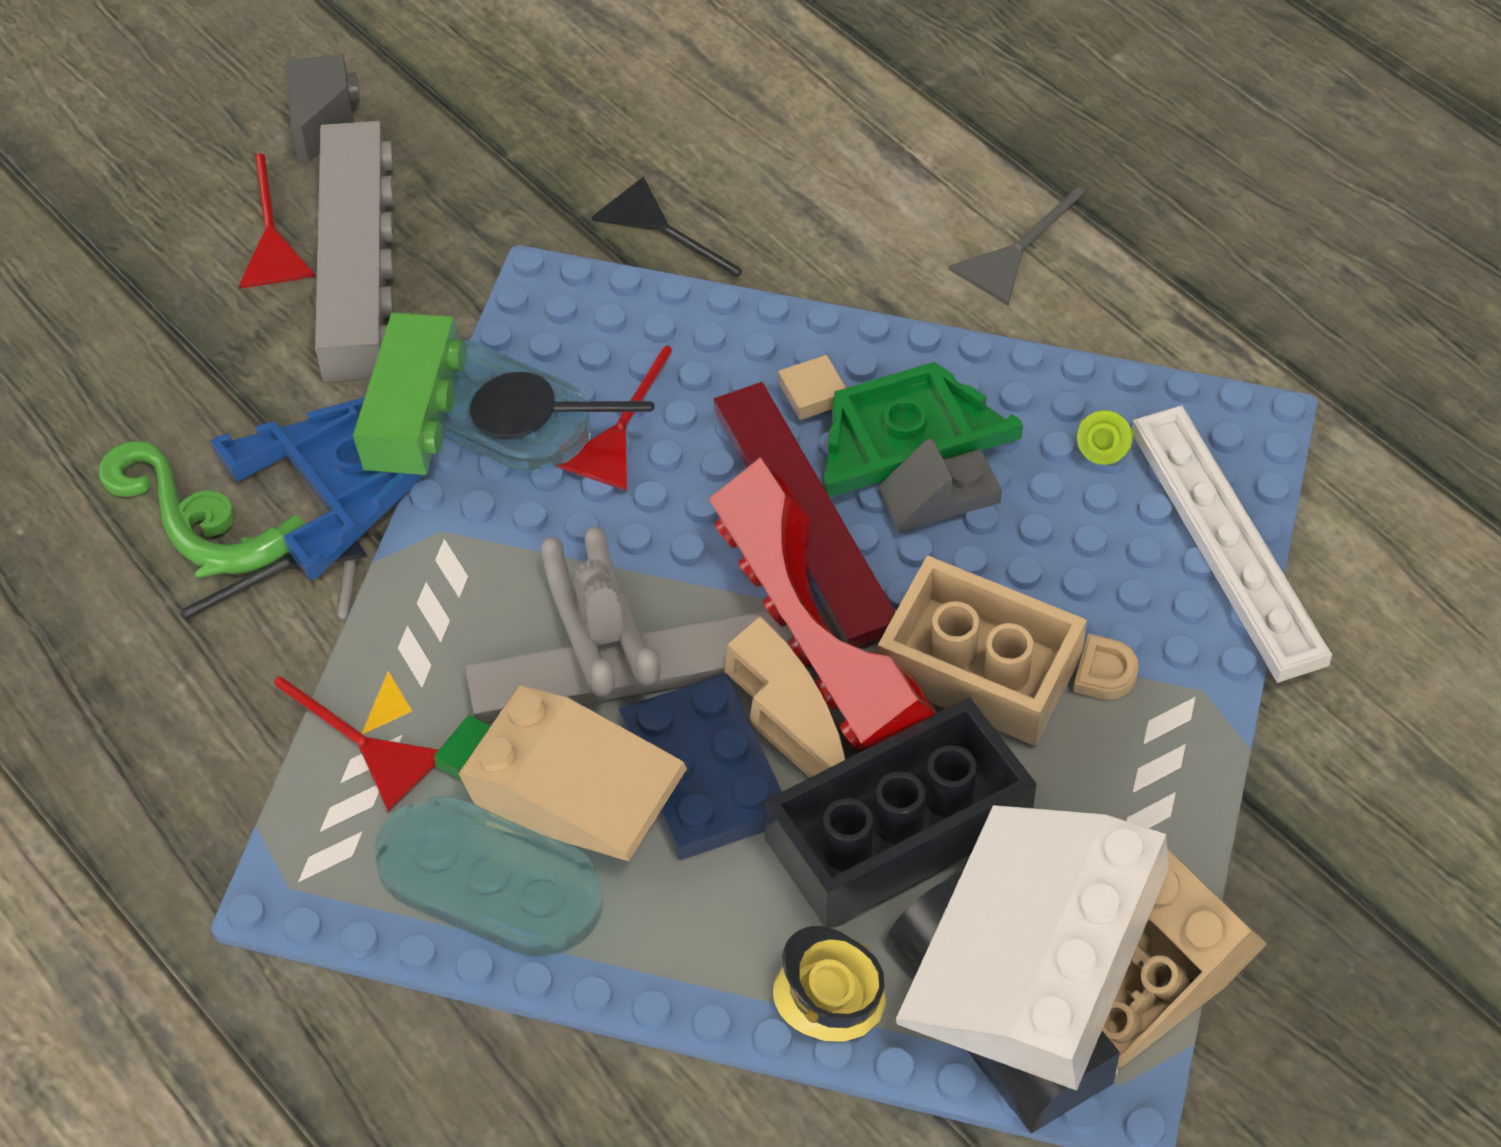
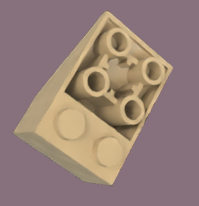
(1181, 961)

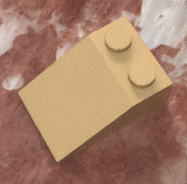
(570, 774)

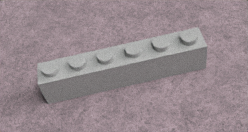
(352, 249)

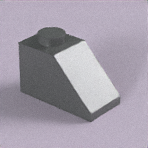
(318, 95)

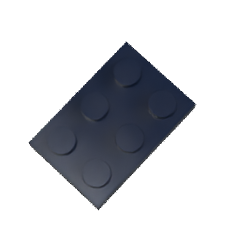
(726, 767)

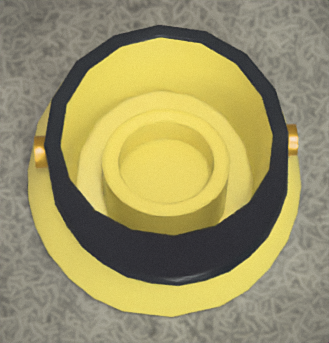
(829, 985)

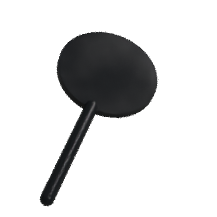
(524, 401)

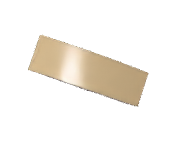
(785, 698)

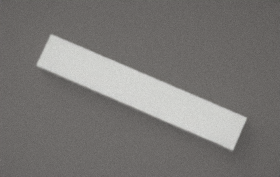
(1231, 545)

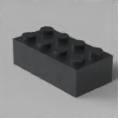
(894, 811)

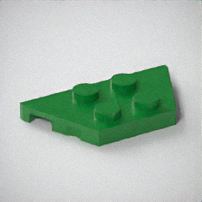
(892, 416)

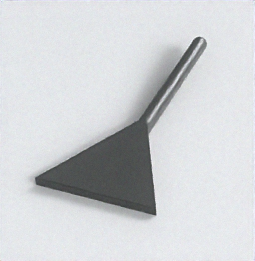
(998, 270)

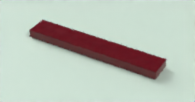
(833, 558)

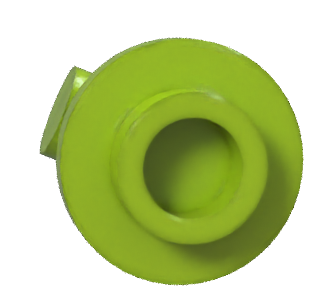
(1105, 437)

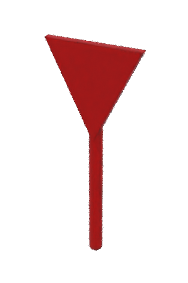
(273, 258)
(606, 454)
(392, 764)

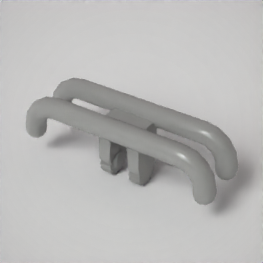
(597, 613)

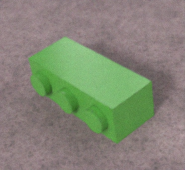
(409, 394)

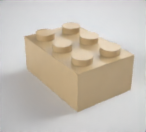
(985, 644)

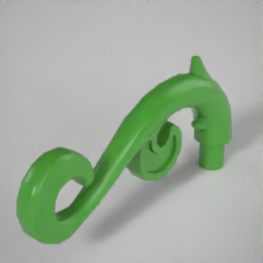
(205, 505)

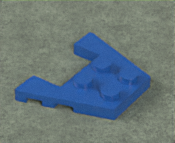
(330, 464)

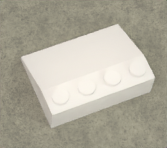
(1038, 938)

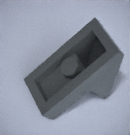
(936, 489)

